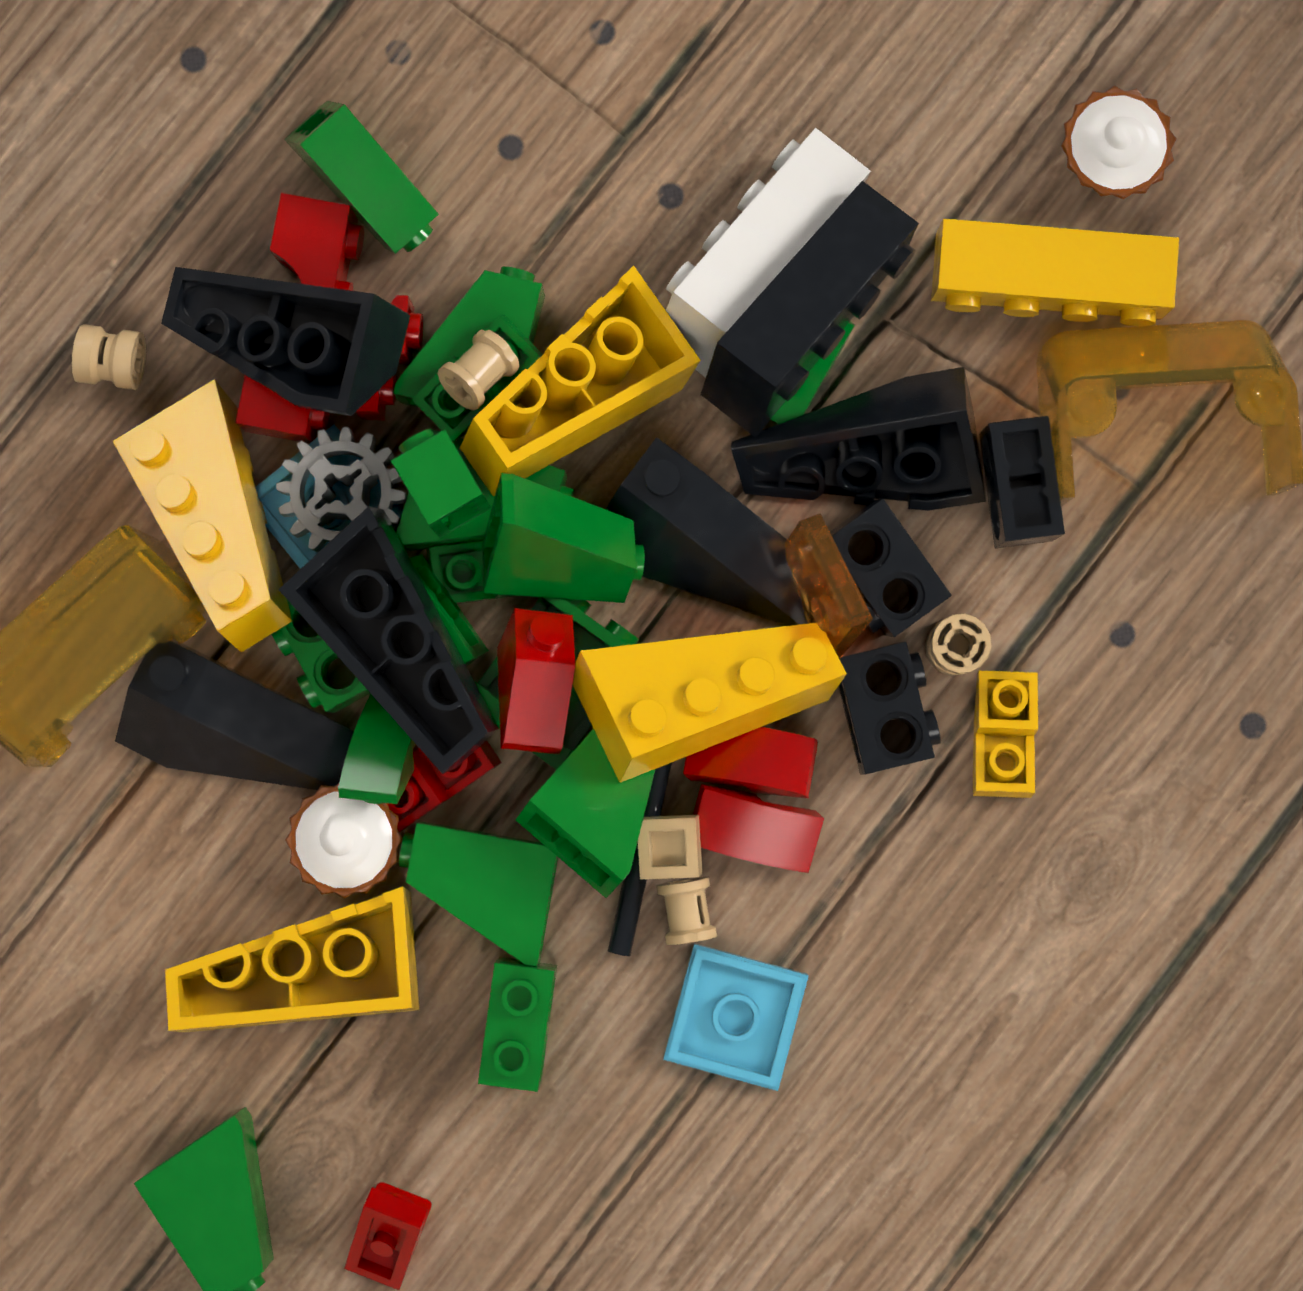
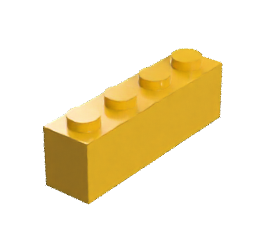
(1054, 271)

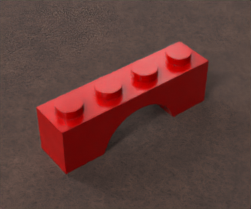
(315, 244)

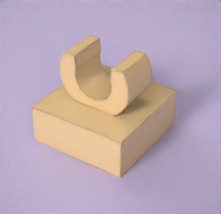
(670, 847)

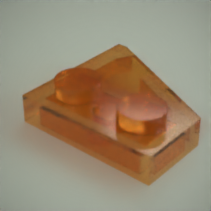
(826, 584)

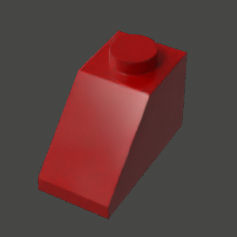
(535, 680)

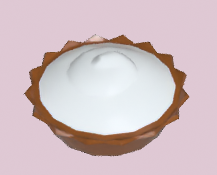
(1118, 142)
(343, 842)

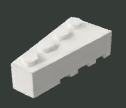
(762, 240)

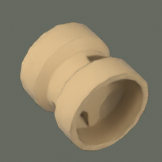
(108, 357)
(948, 648)

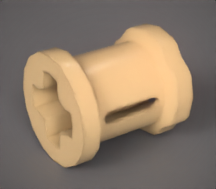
(478, 369)
(687, 910)

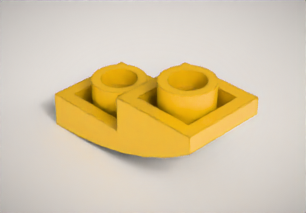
(1005, 734)

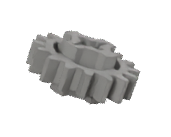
(364, 474)

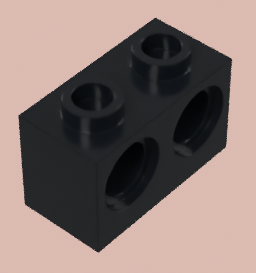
(1021, 482)
(894, 558)
(868, 711)

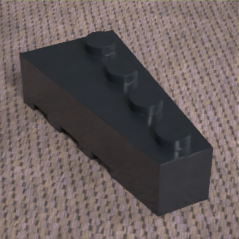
(807, 308)
(389, 634)

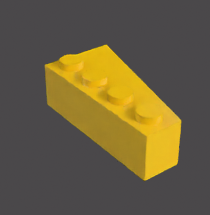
(584, 385)
(207, 505)
(696, 692)
(324, 968)

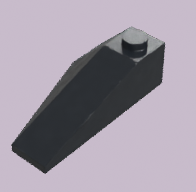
(298, 339)
(888, 443)
(706, 538)
(223, 723)

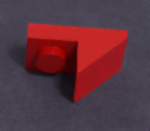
(387, 1234)

